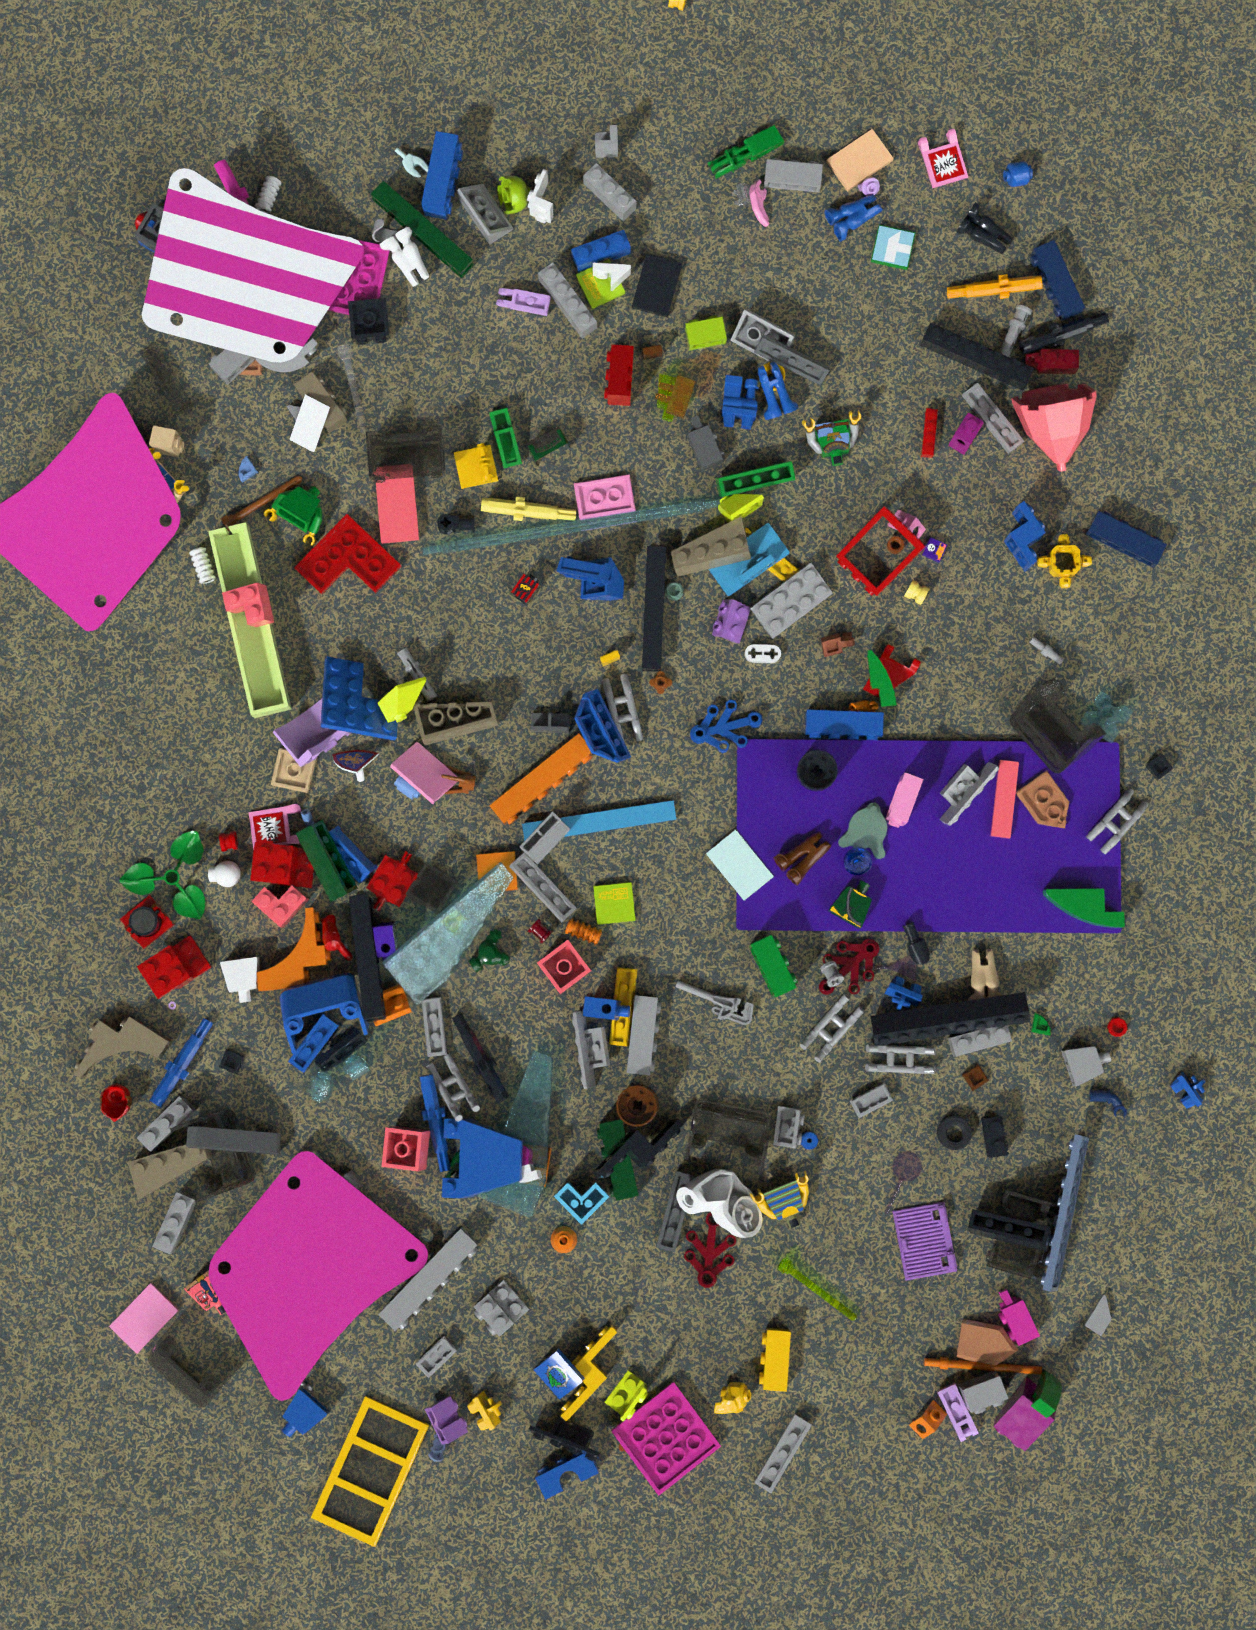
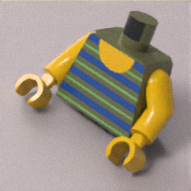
(784, 1200)

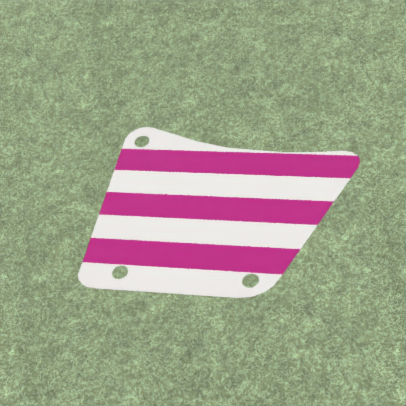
(241, 273)

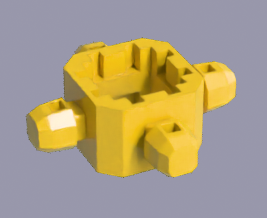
(1064, 547)

